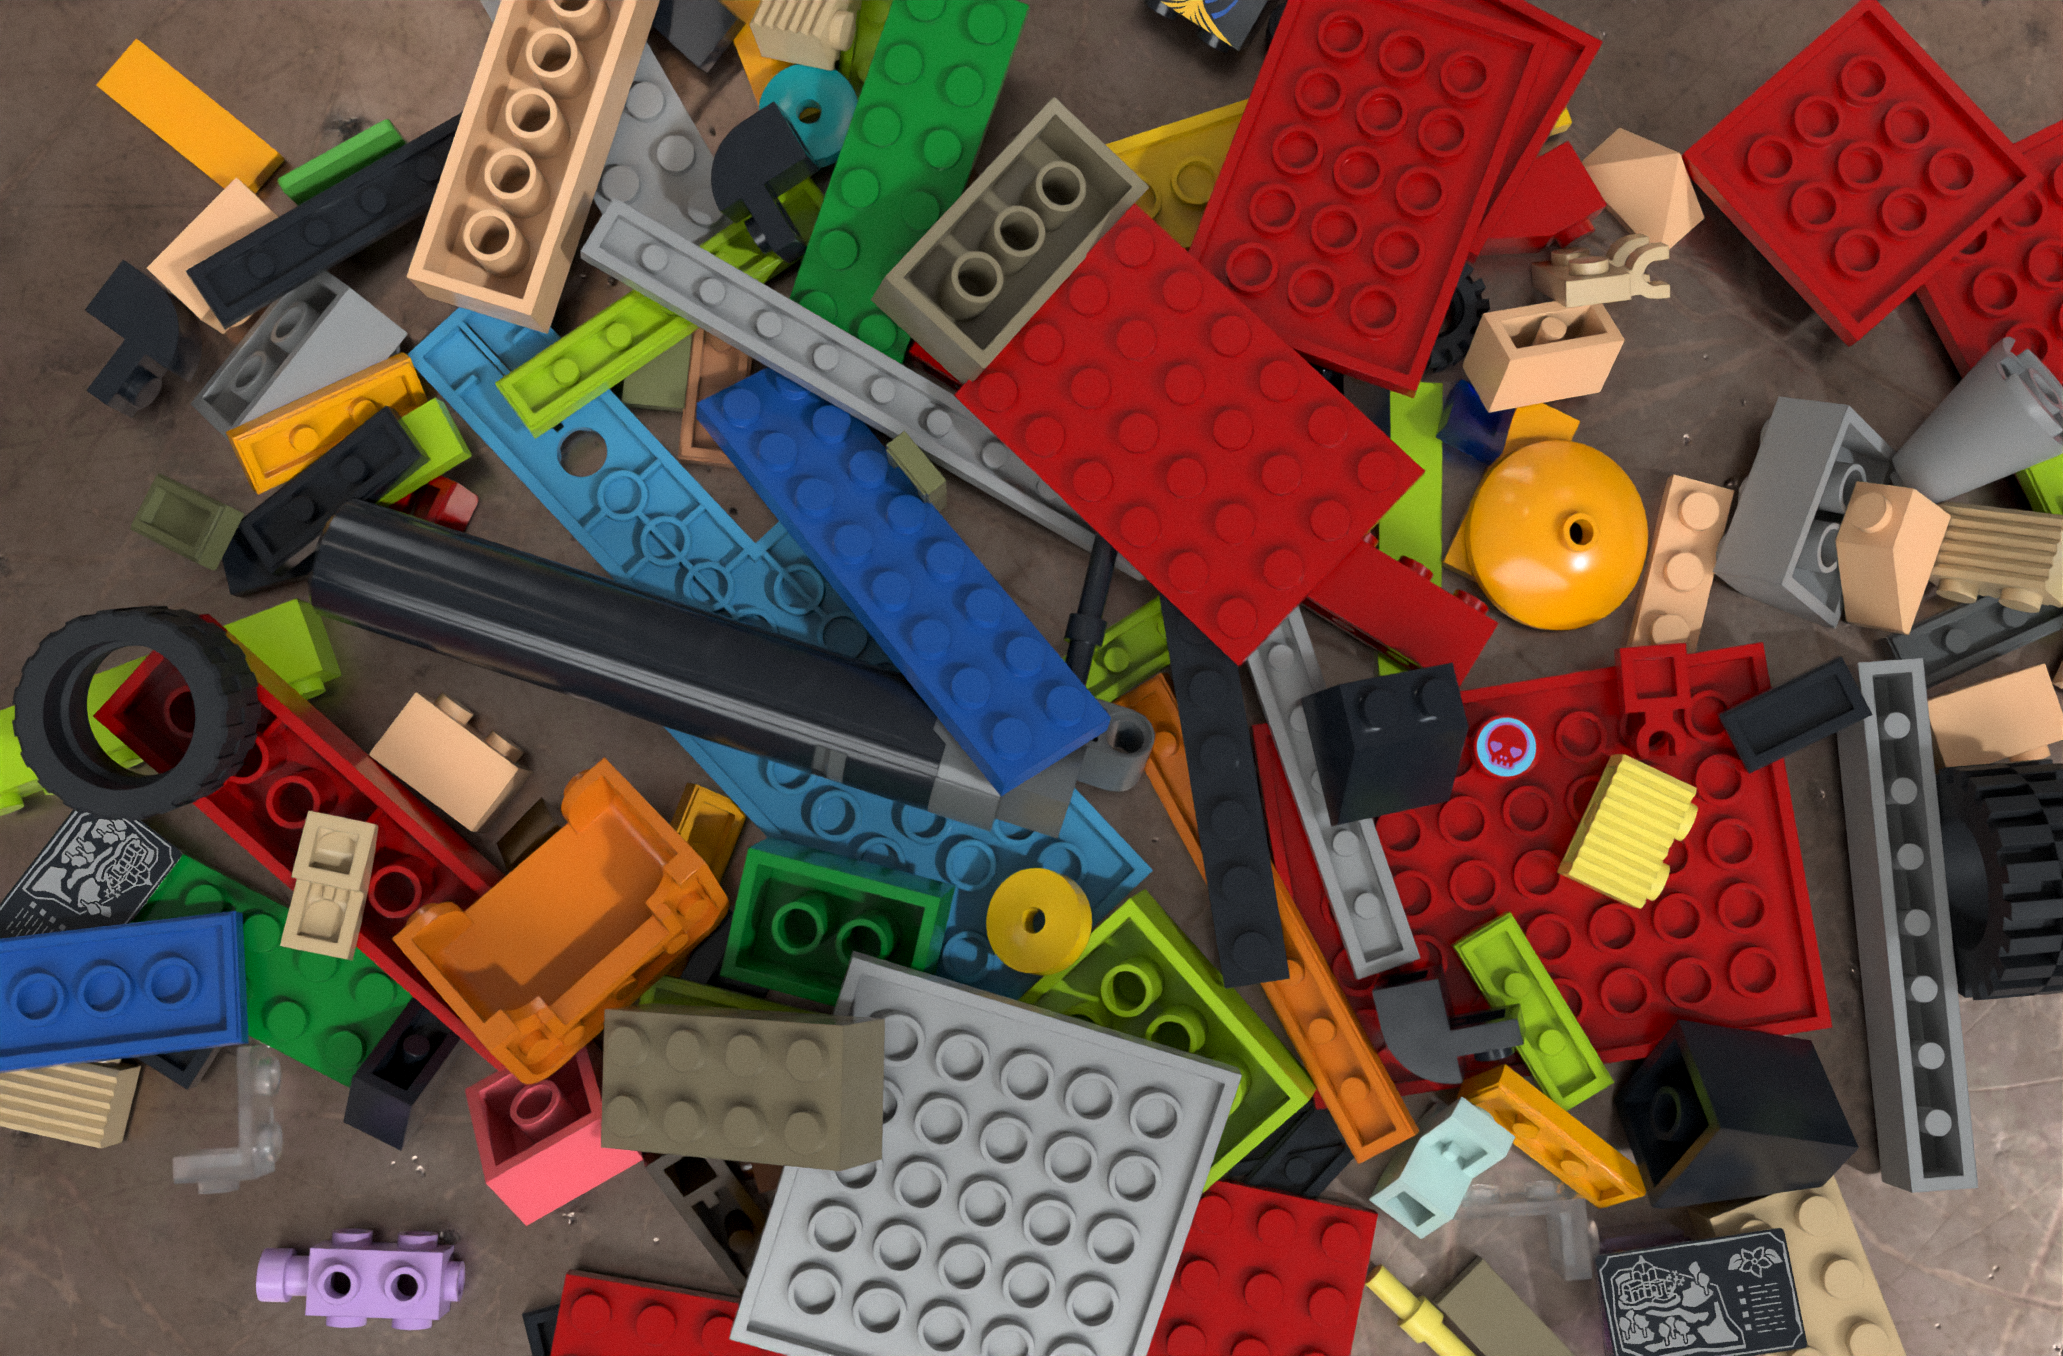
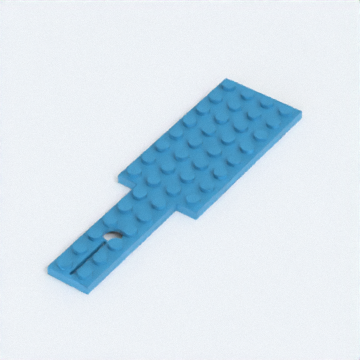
(674, 540)

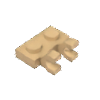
(1585, 279)

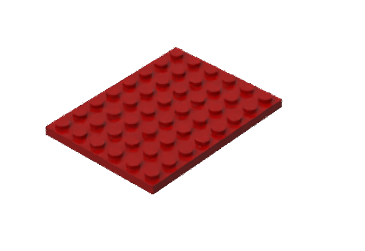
(1716, 947)

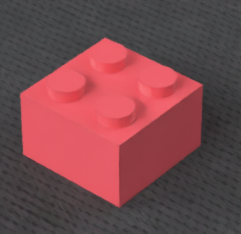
(545, 1137)

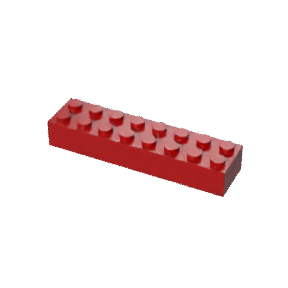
(313, 766)

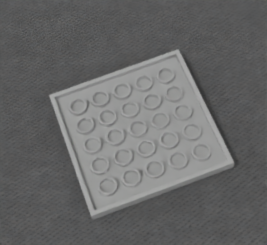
(1018, 1192)

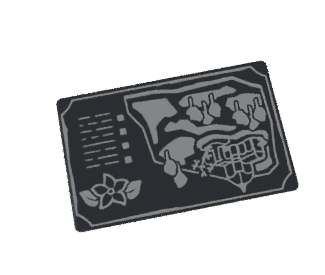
(88, 877)
(1703, 1297)

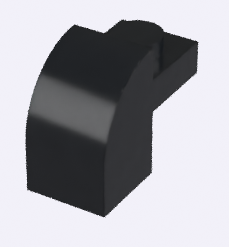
(753, 169)
(157, 335)
(1427, 1034)

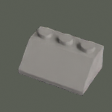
(295, 349)
(1794, 505)

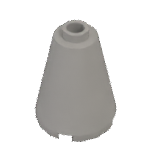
(1986, 428)

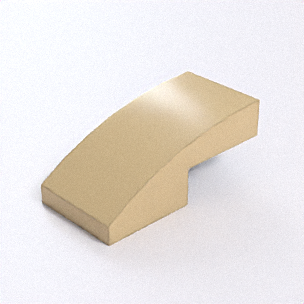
(330, 886)

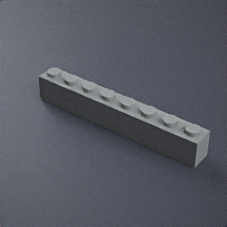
(1905, 934)

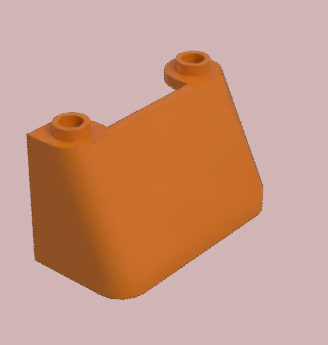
(569, 928)

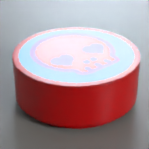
(1504, 747)

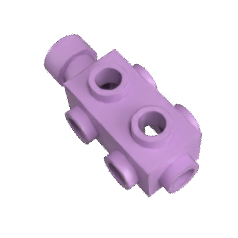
(373, 1275)

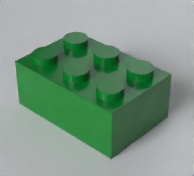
(811, 908)

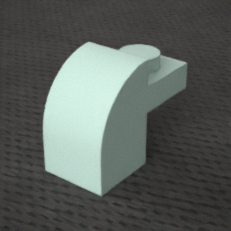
(1438, 1163)

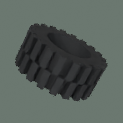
(2004, 876)

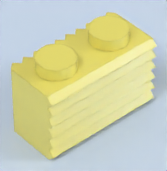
(1629, 831)

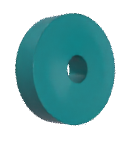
(811, 87)

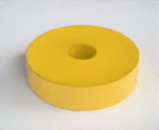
(1065, 927)

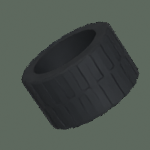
(56, 726)

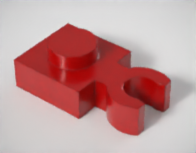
(1654, 684)

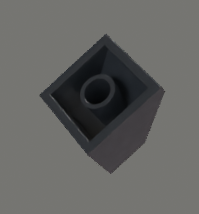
(1387, 742)

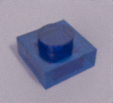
(1470, 426)

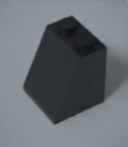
(1732, 1116)

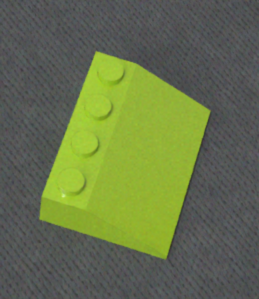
(1158, 986)

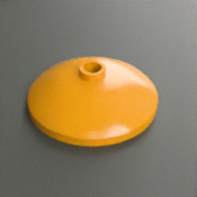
(1523, 541)

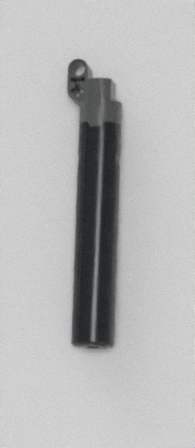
(684, 668)

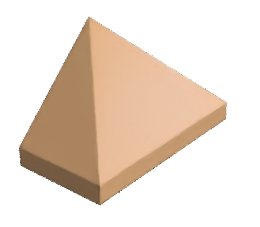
(1645, 187)

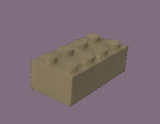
(1008, 242)
(744, 1085)

